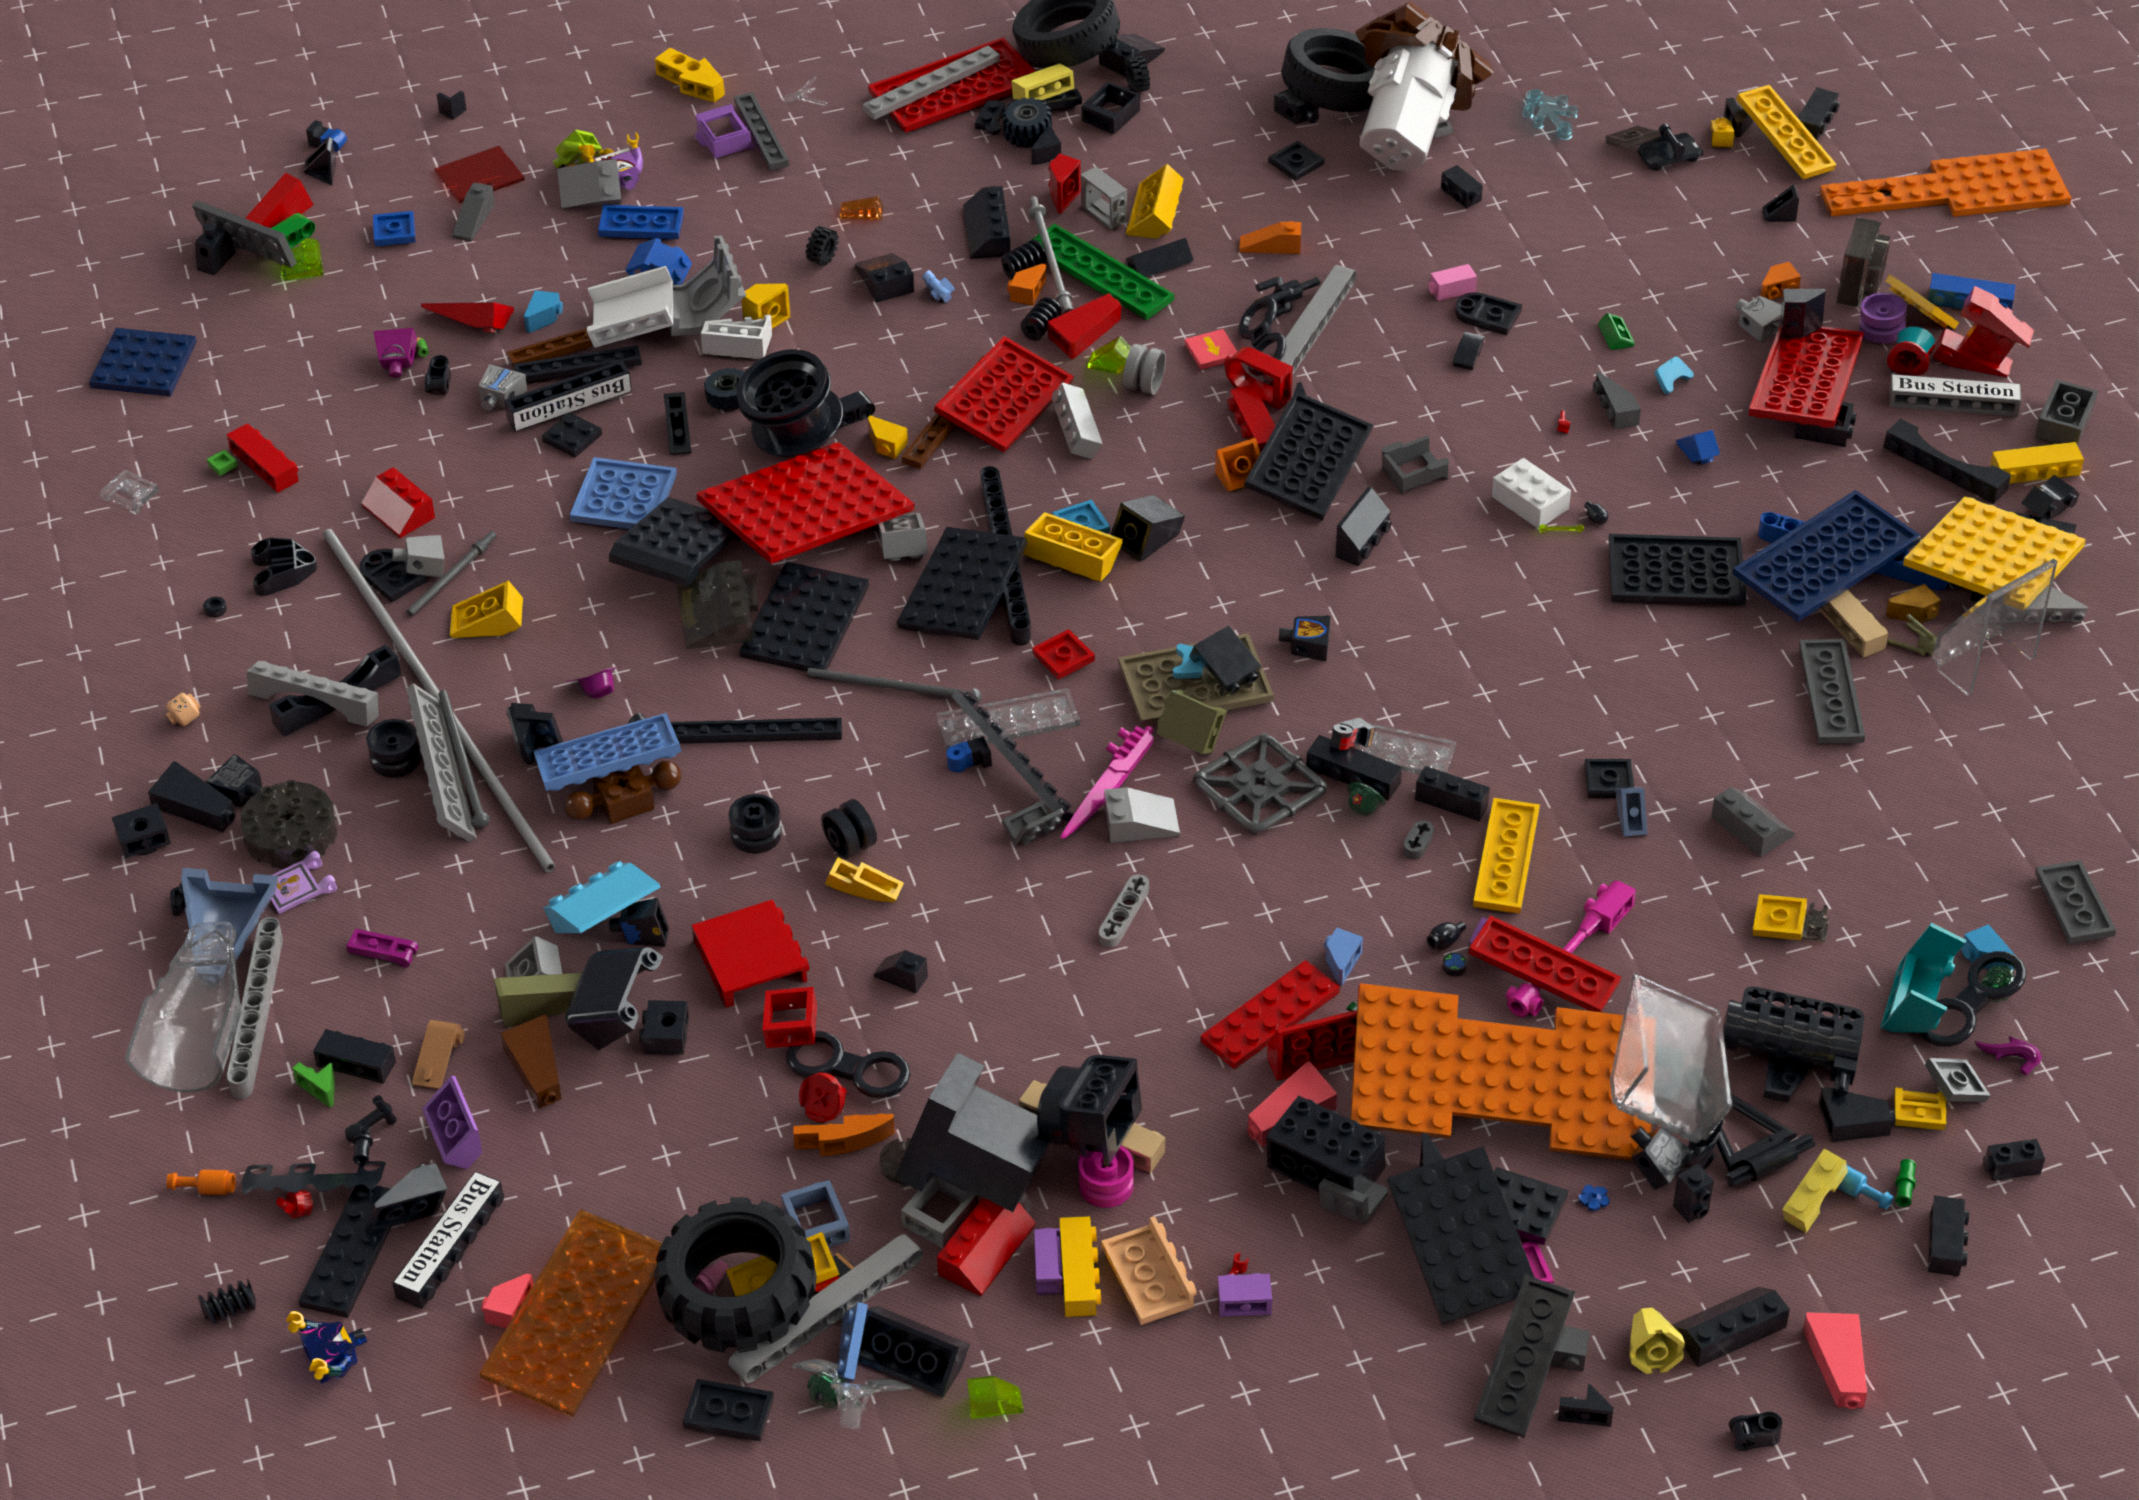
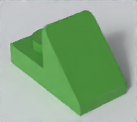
(319, 1084)

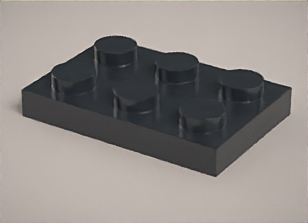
(728, 1410)

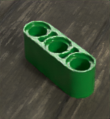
(295, 229)

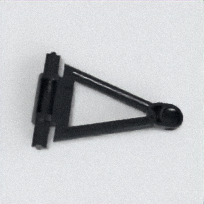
(1764, 1155)

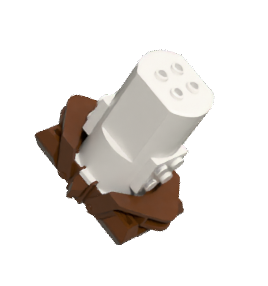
(1415, 83)

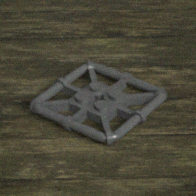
(1259, 772)

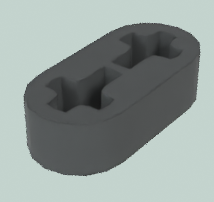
(1414, 838)

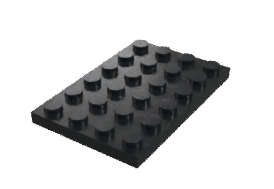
(1308, 455)
(1675, 569)
(962, 583)
(805, 617)
(1461, 1234)

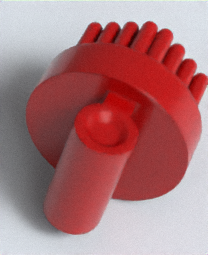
(296, 1204)

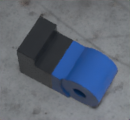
(318, 134)
(969, 754)

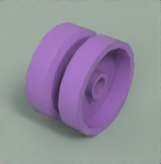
(1882, 317)

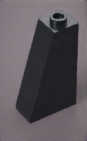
(191, 798)

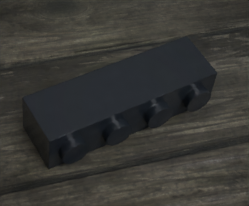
(1354, 766)

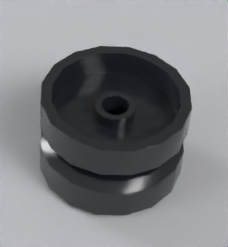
(393, 748)
(755, 823)
(849, 828)

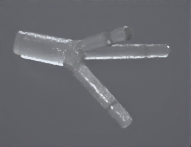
(800, 94)

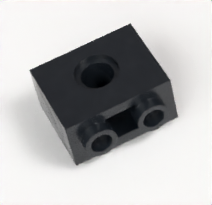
(141, 831)
(664, 1027)

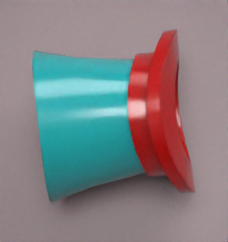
(1911, 352)

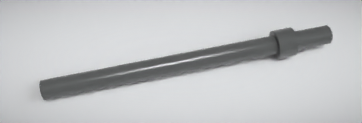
(478, 548)

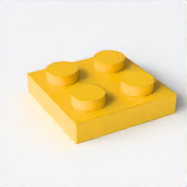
(1779, 917)

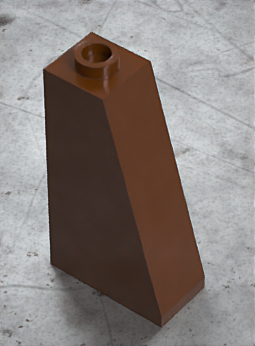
(533, 1058)

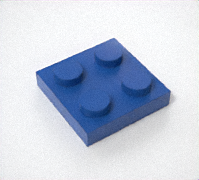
(394, 228)

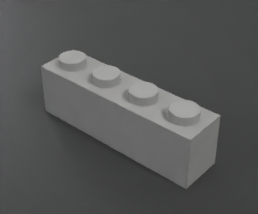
(1076, 420)

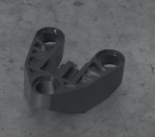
(287, 564)

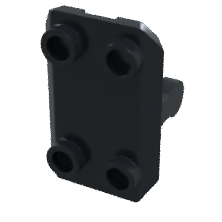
(1669, 149)

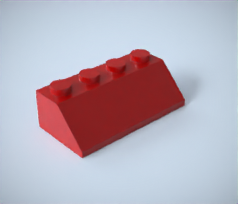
(983, 1245)

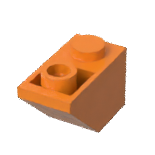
(1779, 278)

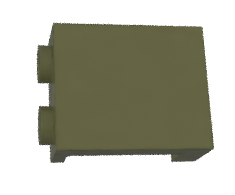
(1190, 722)

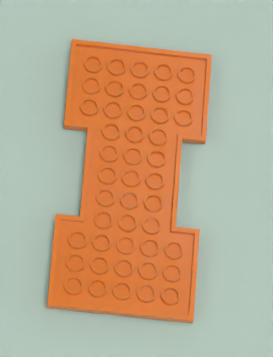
(1426, 1064)

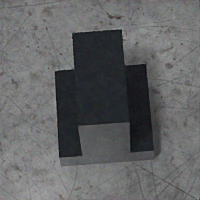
(973, 1139)

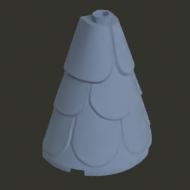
(227, 902)

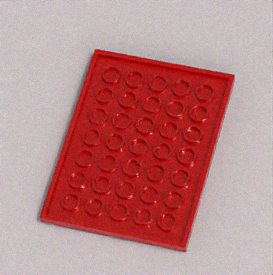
(805, 502)

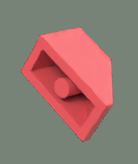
(505, 1300)

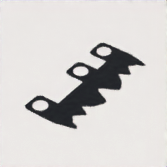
(296, 1181)

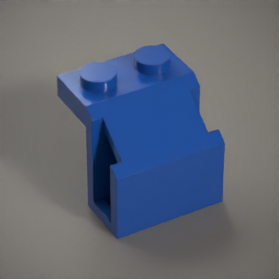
(655, 255)

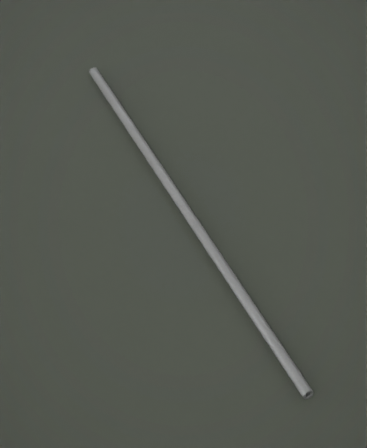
(430, 687)

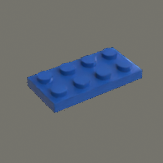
(641, 221)

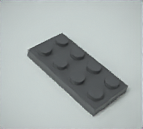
(2075, 901)

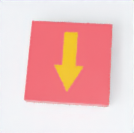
(1210, 348)

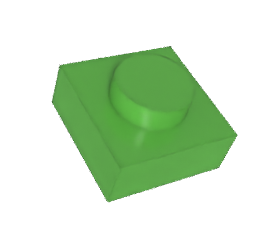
(222, 462)

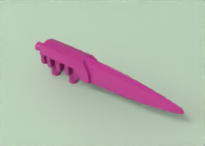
(1120, 767)

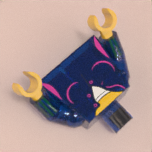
(327, 1346)

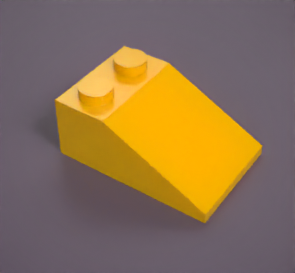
(488, 613)

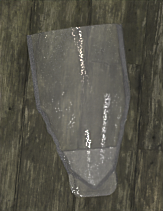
(191, 1015)

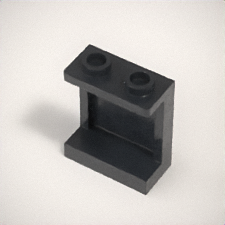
(1227, 660)

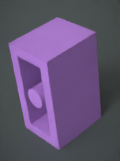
(1244, 1295)

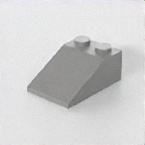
(589, 184)
(903, 537)
(1139, 815)

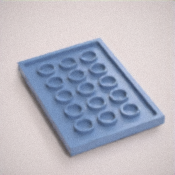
(607, 752)

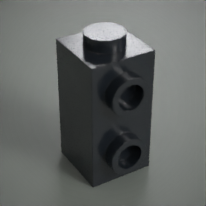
(1461, 186)
(2014, 1159)
(1693, 1193)

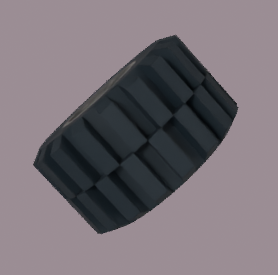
(1025, 121)

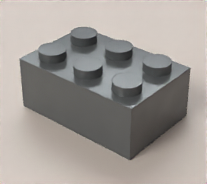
(2066, 413)

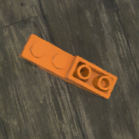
(853, 1135)

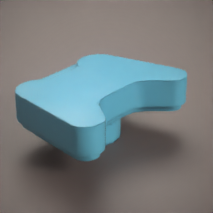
(1670, 371)
(1188, 668)

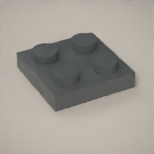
(1957, 1080)

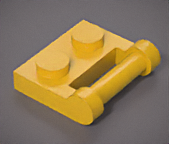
(1919, 1109)

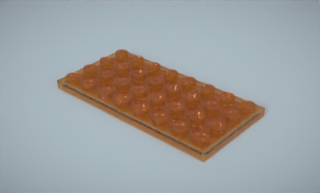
(574, 1313)

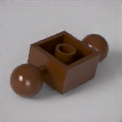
(623, 792)

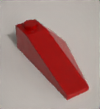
(482, 315)

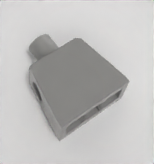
(422, 555)

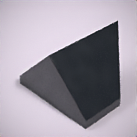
(322, 162)

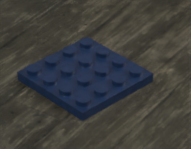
(143, 362)

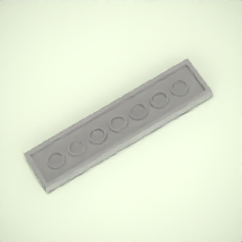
(441, 764)

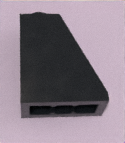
(1855, 1116)

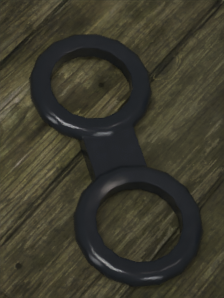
(1262, 334)
(1977, 996)
(852, 1066)

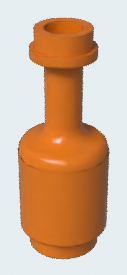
(207, 1182)

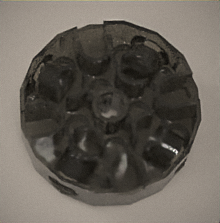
(288, 823)

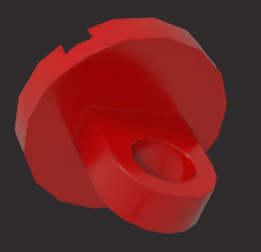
(822, 1097)

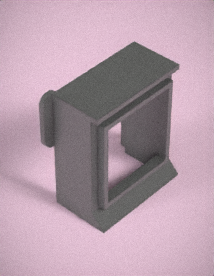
(1399, 454)

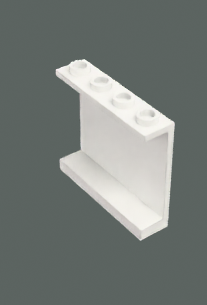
(631, 306)

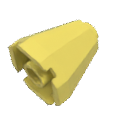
(1654, 1342)

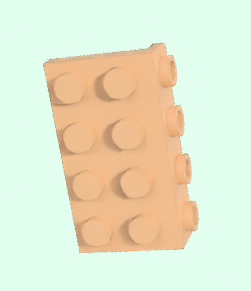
(1150, 1272)

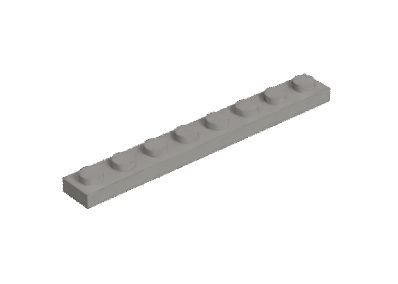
(931, 82)

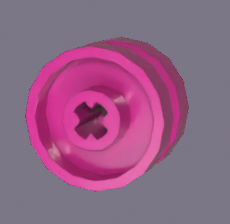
(1105, 1184)

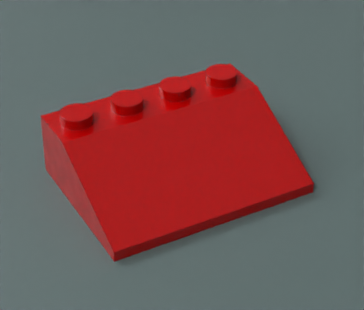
(1321, 1041)

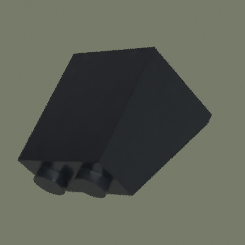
(1146, 525)

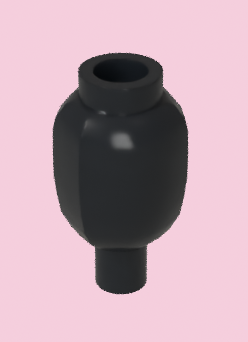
(1445, 934)

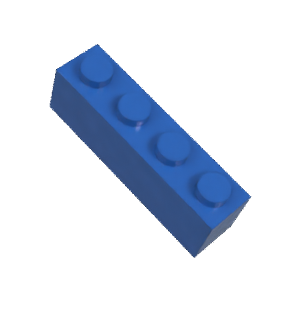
(1953, 290)

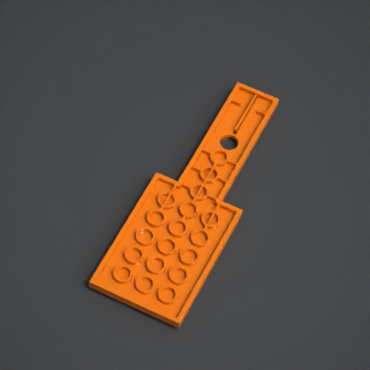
(1964, 183)

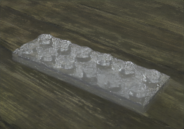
(1016, 716)

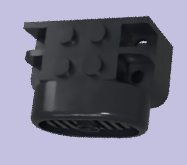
(1087, 1105)

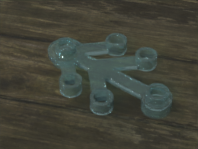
(1538, 98)

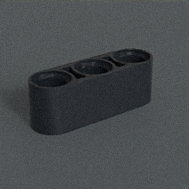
(856, 408)

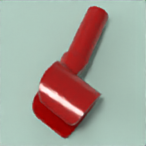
(1564, 425)
(1237, 1266)

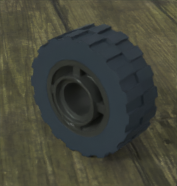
(722, 388)

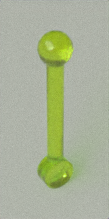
(1543, 528)

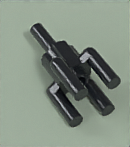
(1285, 292)

